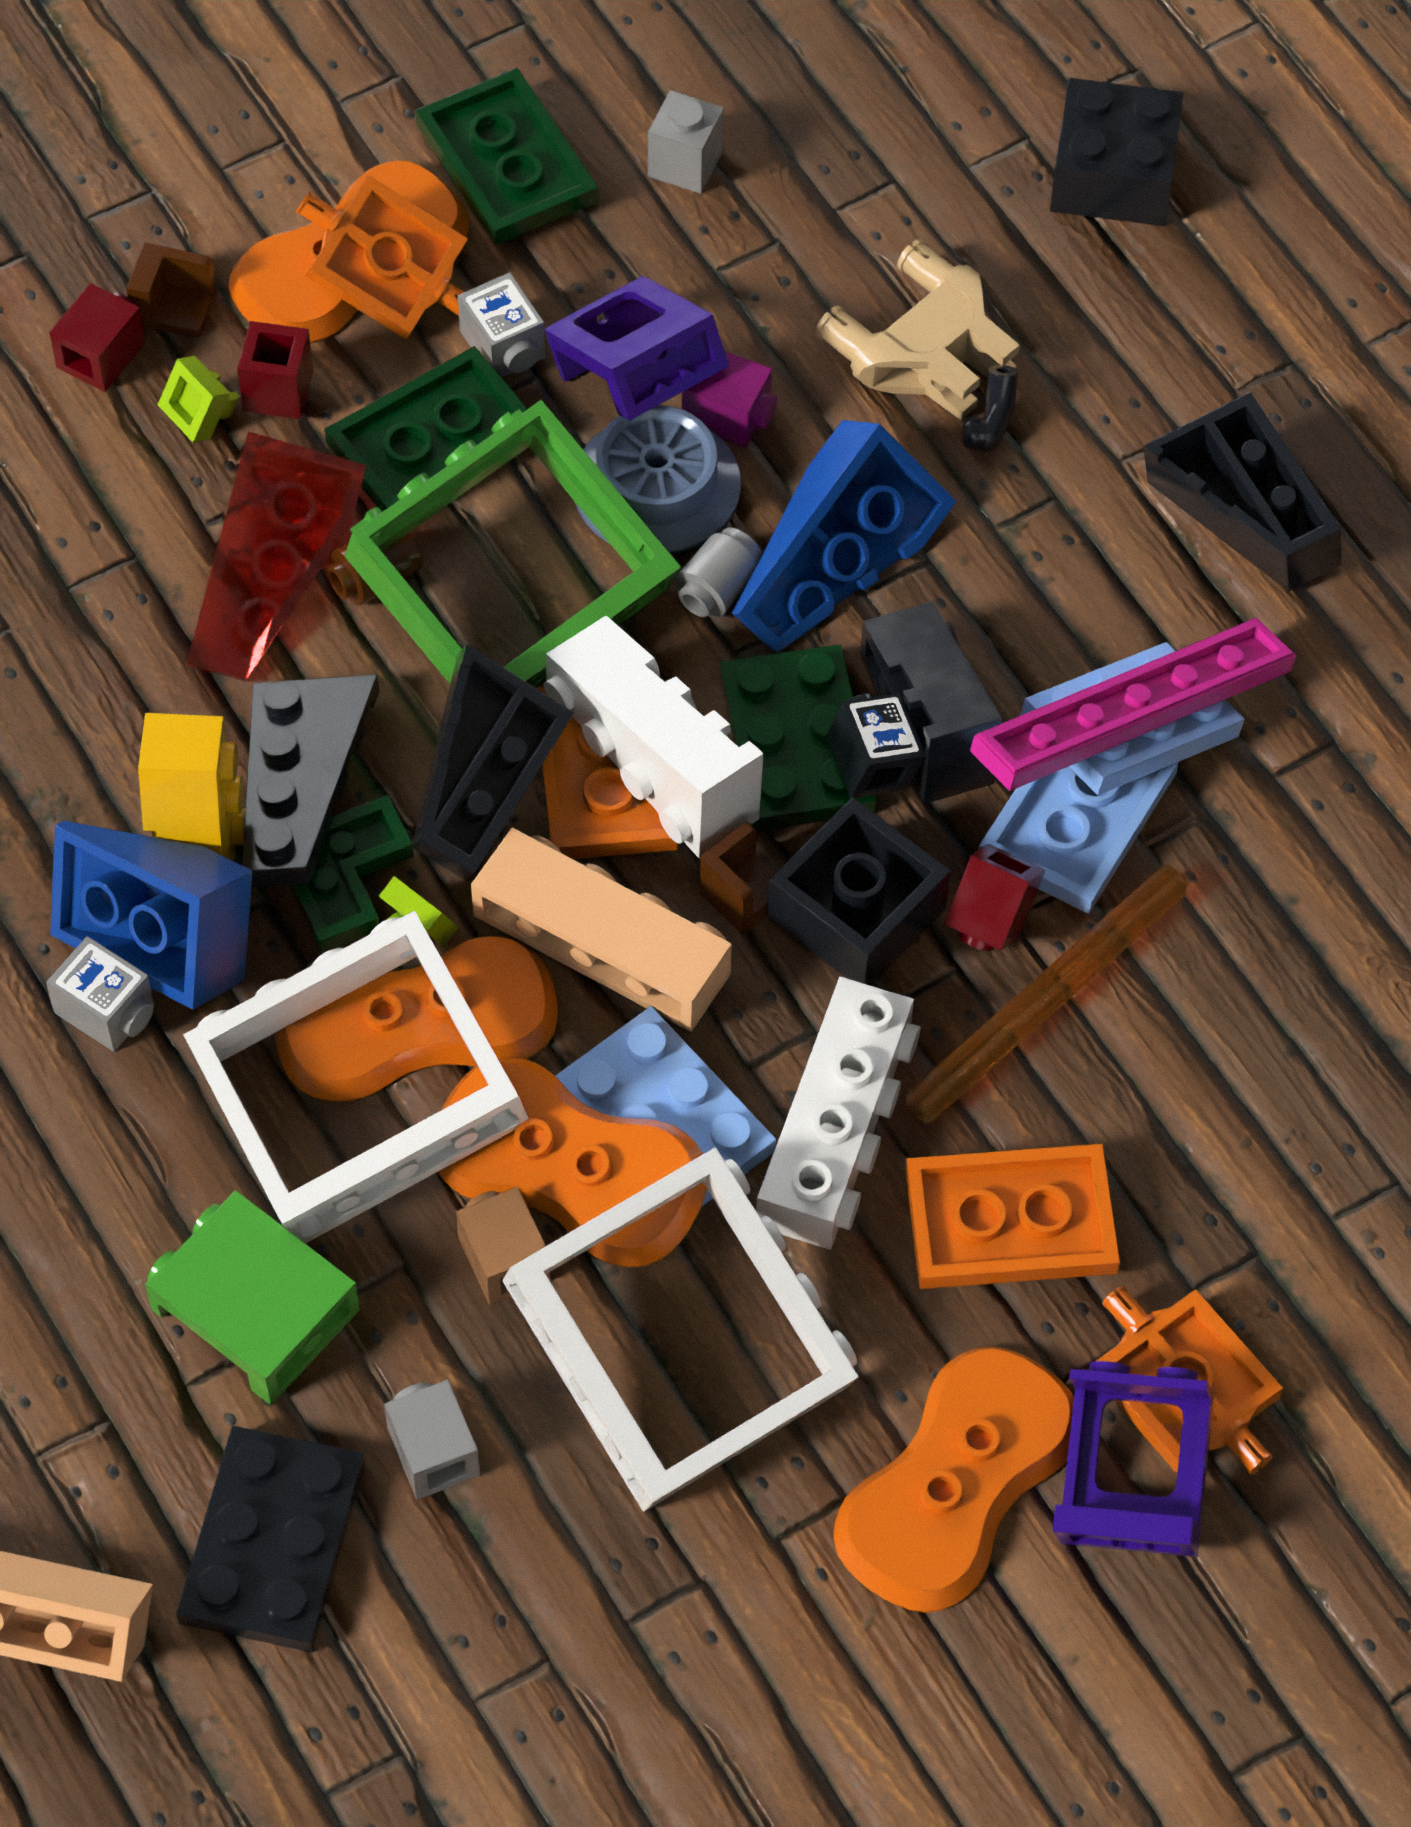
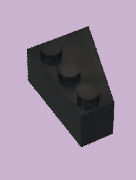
(1247, 491)
(946, 702)
(483, 761)

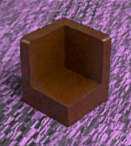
(173, 289)
(736, 878)

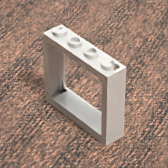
(400, 1159)
(591, 1384)

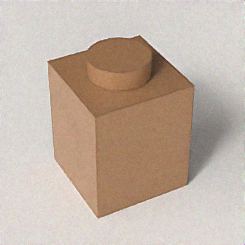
(496, 1235)

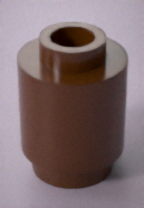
(349, 584)

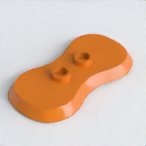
(271, 278)
(403, 1025)
(581, 1164)
(932, 1515)

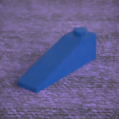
(845, 524)

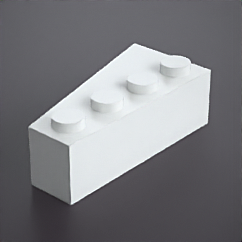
(656, 735)

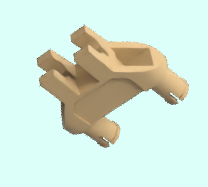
(929, 342)

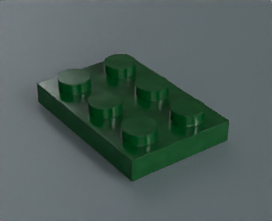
(506, 156)
(422, 424)
(786, 710)

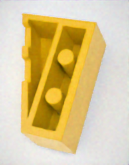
(191, 782)

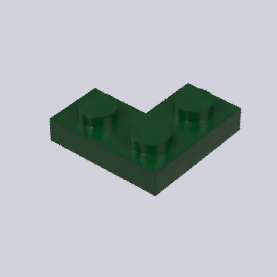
(355, 846)

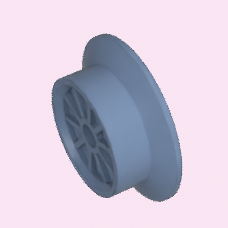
(670, 474)

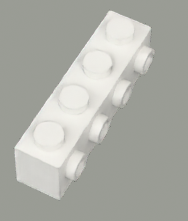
(836, 1112)

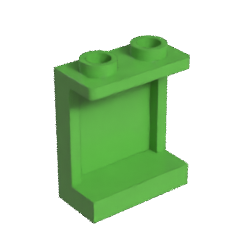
(253, 1293)

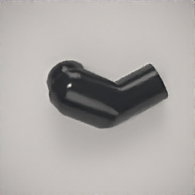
(998, 412)

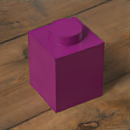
(734, 400)

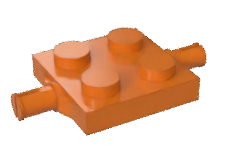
(384, 255)
(1199, 1340)

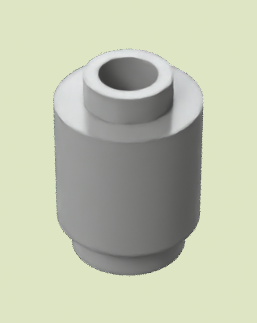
(718, 573)

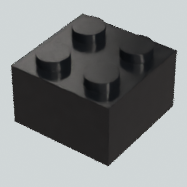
(1116, 152)
(858, 893)

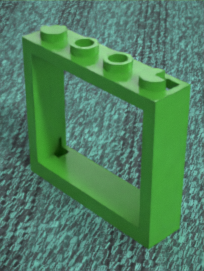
(467, 466)

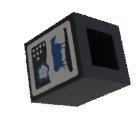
(875, 745)

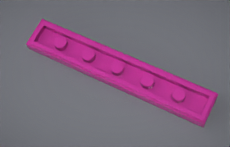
(1132, 704)

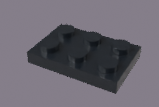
(271, 1539)

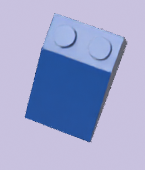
(156, 905)

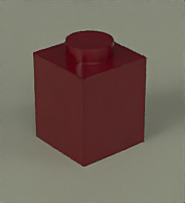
(97, 336)
(275, 370)
(993, 898)

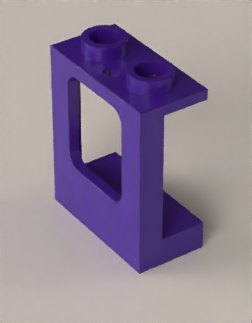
(636, 349)
(1132, 1520)

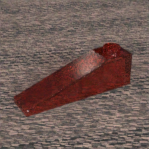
(273, 539)

